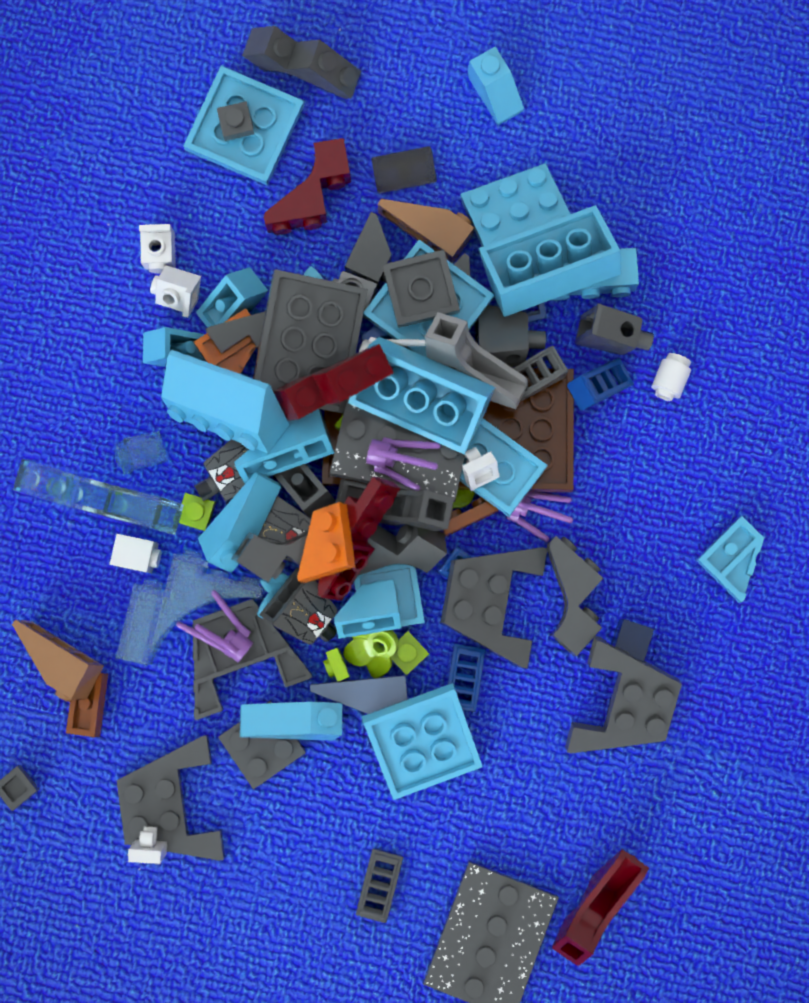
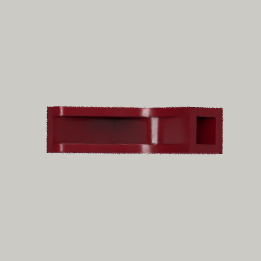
(305, 203)
(333, 383)
(600, 903)

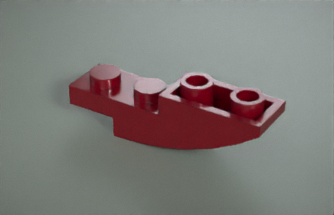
(364, 517)

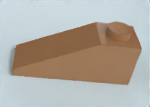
(431, 225)
(58, 662)

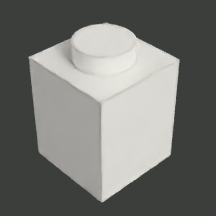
(135, 554)

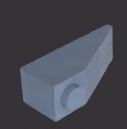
(365, 694)

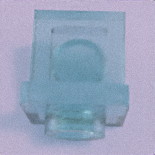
(140, 452)

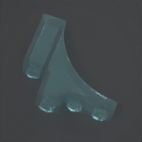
(98, 497)
(156, 611)

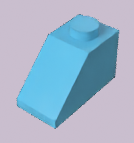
(495, 85)
(231, 296)
(163, 340)
(369, 610)

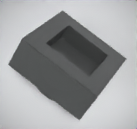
(235, 121)
(17, 787)

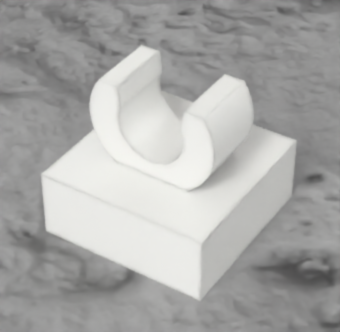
(479, 469)
(147, 848)

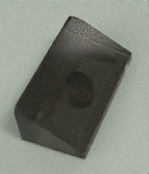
(404, 169)

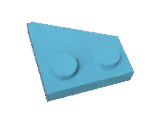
(733, 557)

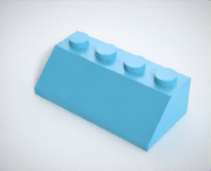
(551, 260)
(427, 397)
(222, 402)

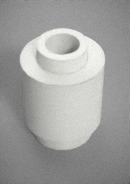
(671, 377)

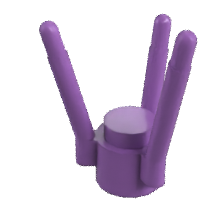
(384, 454)
(526, 505)
(233, 644)

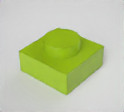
(196, 512)
(409, 653)
(336, 665)

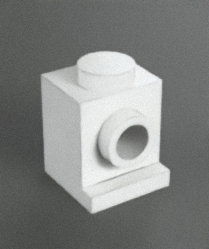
(157, 235)
(176, 289)

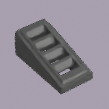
(549, 379)
(370, 912)

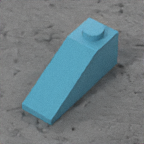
(300, 443)
(240, 516)
(292, 720)

